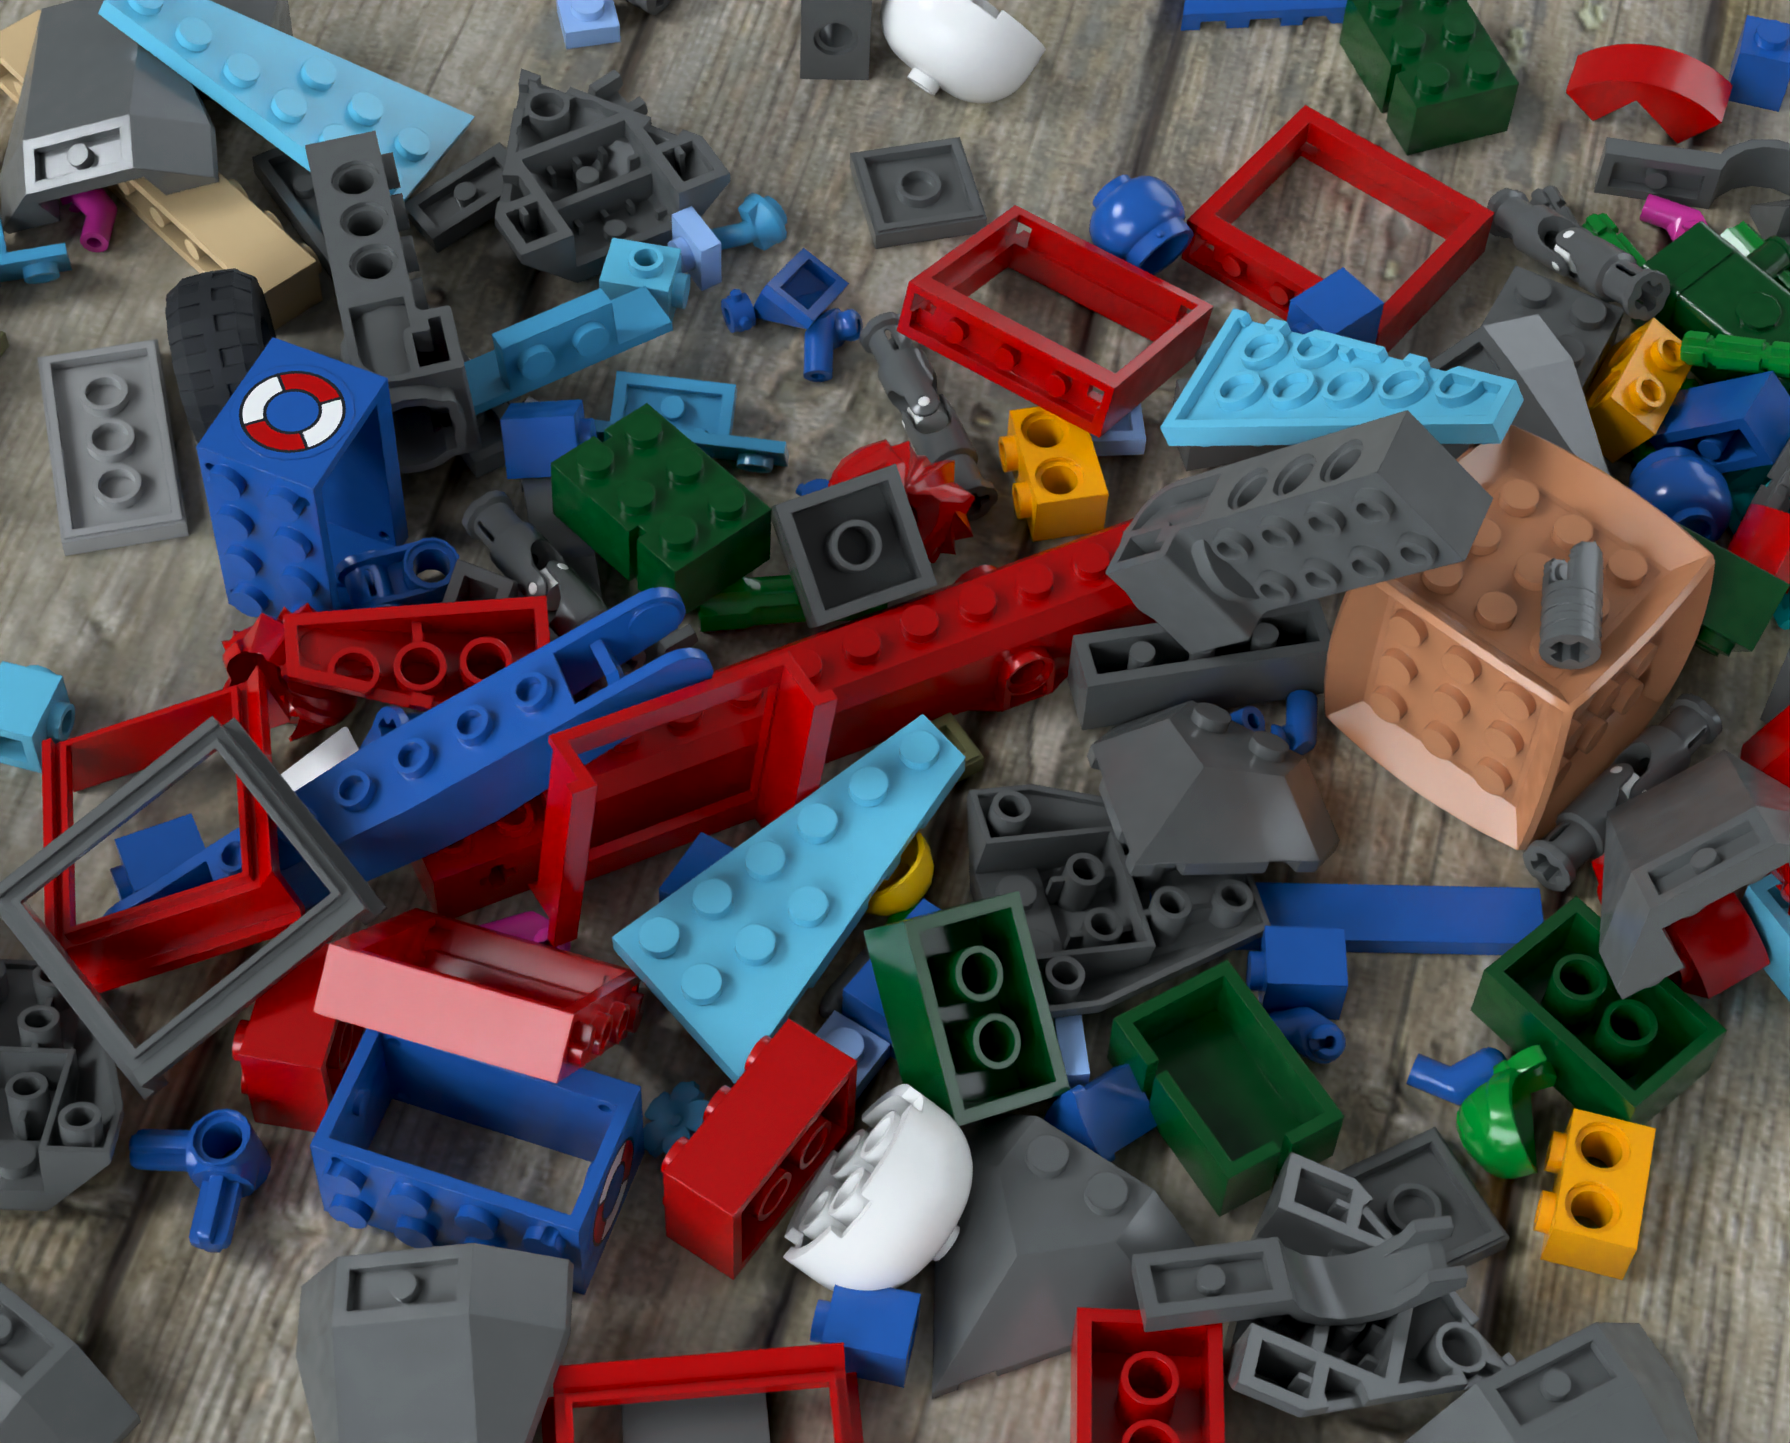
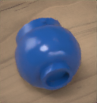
(1140, 222)
(1685, 490)

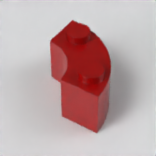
(1714, 945)

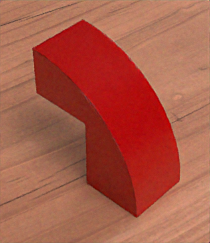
(1668, 84)
(1764, 540)

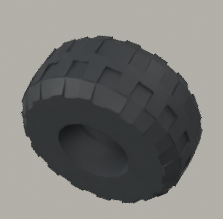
(215, 336)

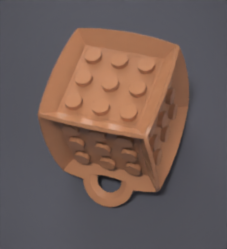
(1446, 663)

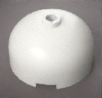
(960, 47)
(884, 1198)

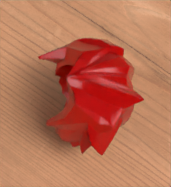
(930, 487)
(264, 646)

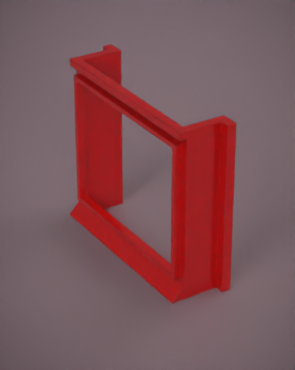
(784, 773)
(194, 921)
(706, 1377)

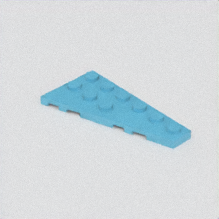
(290, 87)
(1291, 387)
(773, 912)

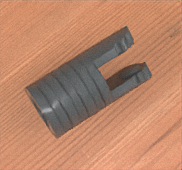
(1572, 608)

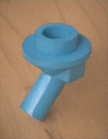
(761, 224)

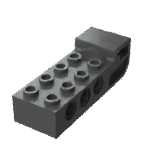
(383, 309)
(1297, 528)

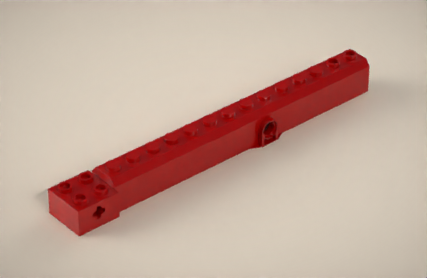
(958, 649)

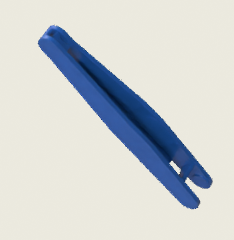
(469, 754)

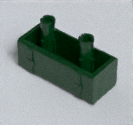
(1723, 292)

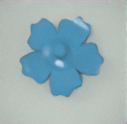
(673, 1117)

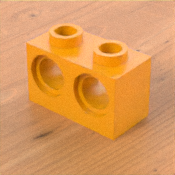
(1635, 388)
(1054, 473)
(1607, 1196)

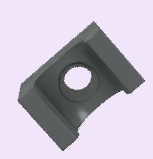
(835, 39)

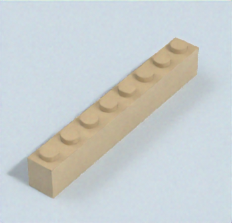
(207, 224)

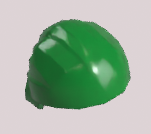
(1498, 1115)

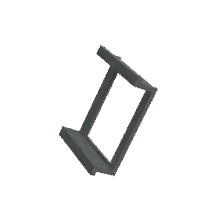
(349, 900)

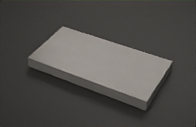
(112, 447)

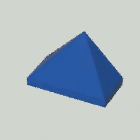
(799, 292)

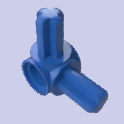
(219, 1179)

